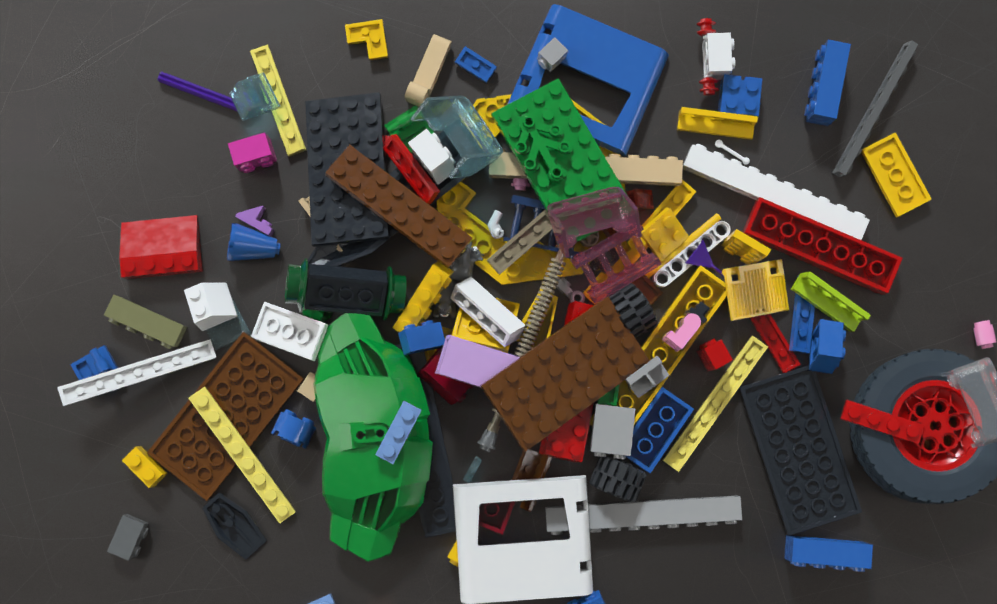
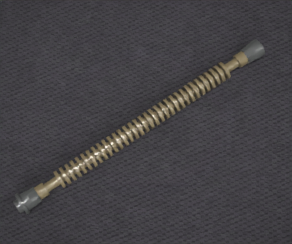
(490, 435)

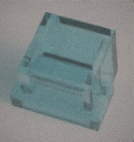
(254, 96)

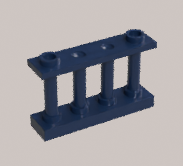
(520, 204)

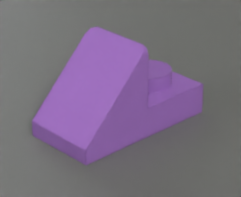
(252, 218)

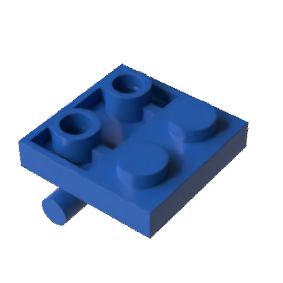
(94, 363)

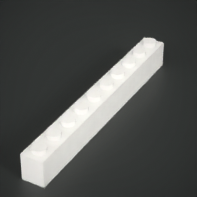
(755, 185)

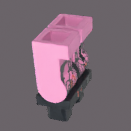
(687, 327)

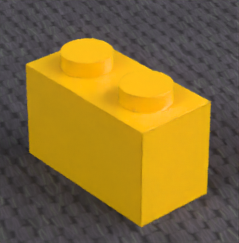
(144, 467)

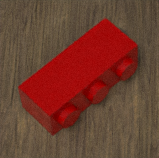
(714, 354)

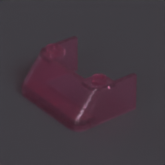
(592, 213)

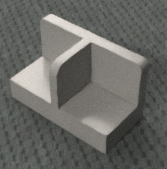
(647, 377)

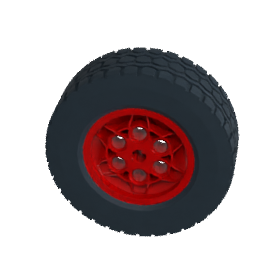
(908, 468)

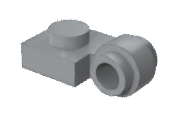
(564, 287)

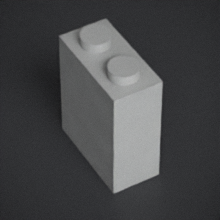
(612, 431)

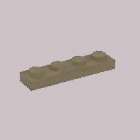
(520, 243)

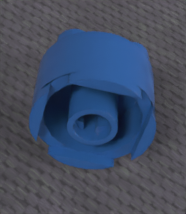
(294, 429)

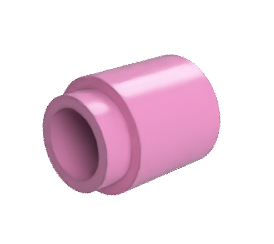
(984, 334)

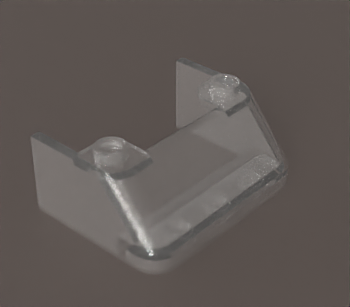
(979, 389)

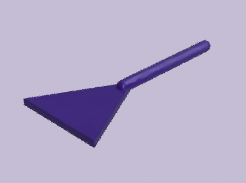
(702, 257)

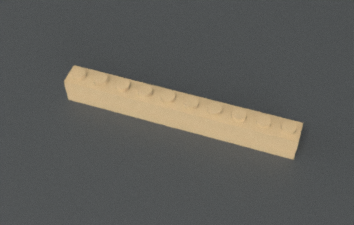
(627, 170)

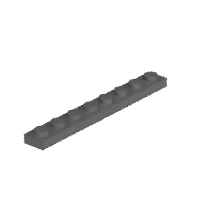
(878, 103)

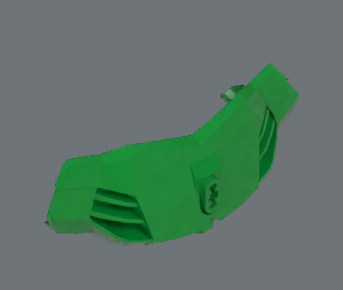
(362, 389)

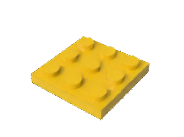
(470, 330)

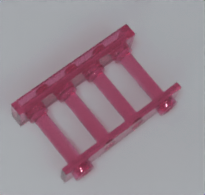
(615, 280)

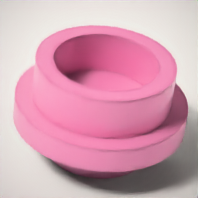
(520, 184)

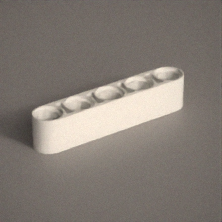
(681, 258)

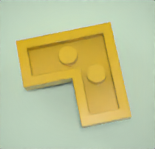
(369, 32)

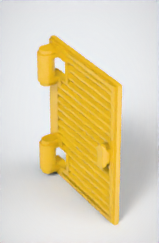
(756, 290)

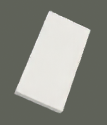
(289, 331)

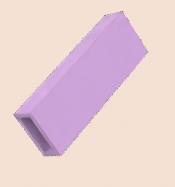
(471, 361)

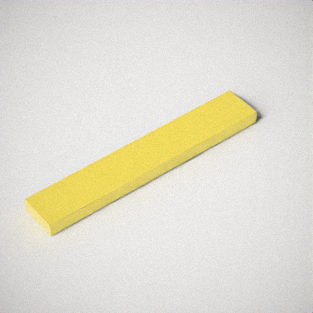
(283, 115)

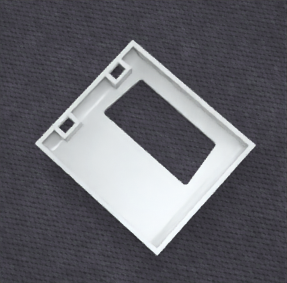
(526, 568)

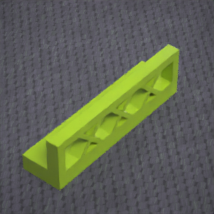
(829, 300)

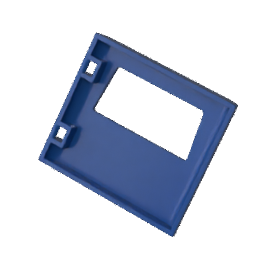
(606, 56)

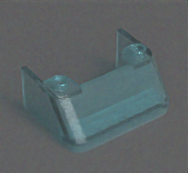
(465, 130)

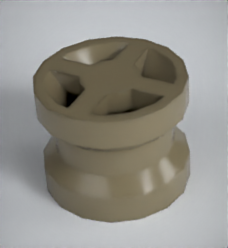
(592, 240)

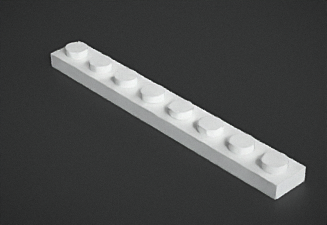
(136, 372)

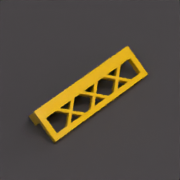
(716, 123)

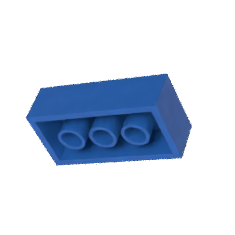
(827, 83)
(657, 429)
(831, 552)

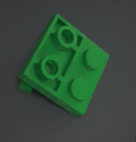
(406, 128)

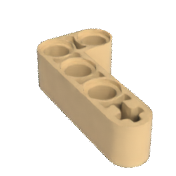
(428, 71)

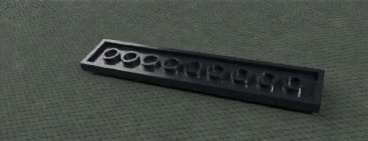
(438, 505)

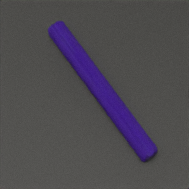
(196, 90)

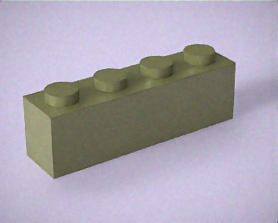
(146, 321)

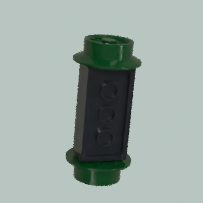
(345, 289)

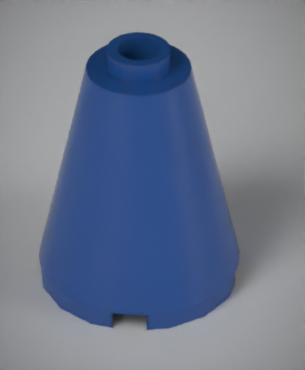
(250, 244)

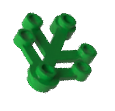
(541, 144)

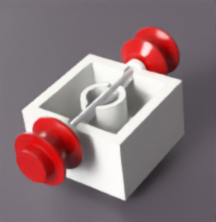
(716, 55)

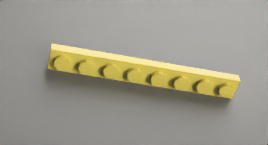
(715, 403)
(242, 454)

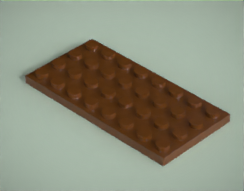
(564, 374)
(250, 390)

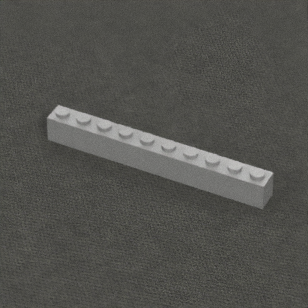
(651, 514)

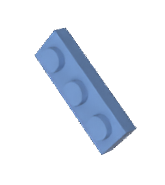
(398, 432)

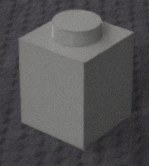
(552, 55)

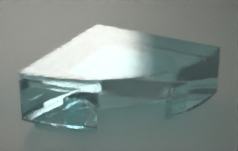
(472, 469)

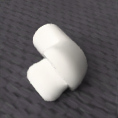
(494, 226)

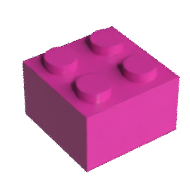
(252, 152)

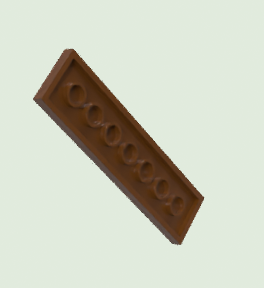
(398, 206)

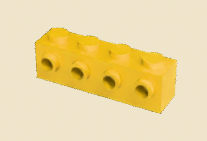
(424, 297)

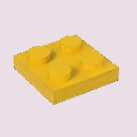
(664, 234)

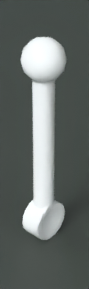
(719, 143)

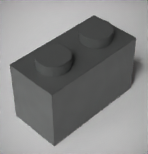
(128, 537)

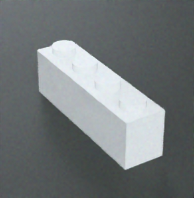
(487, 311)

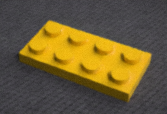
(895, 175)
(745, 247)

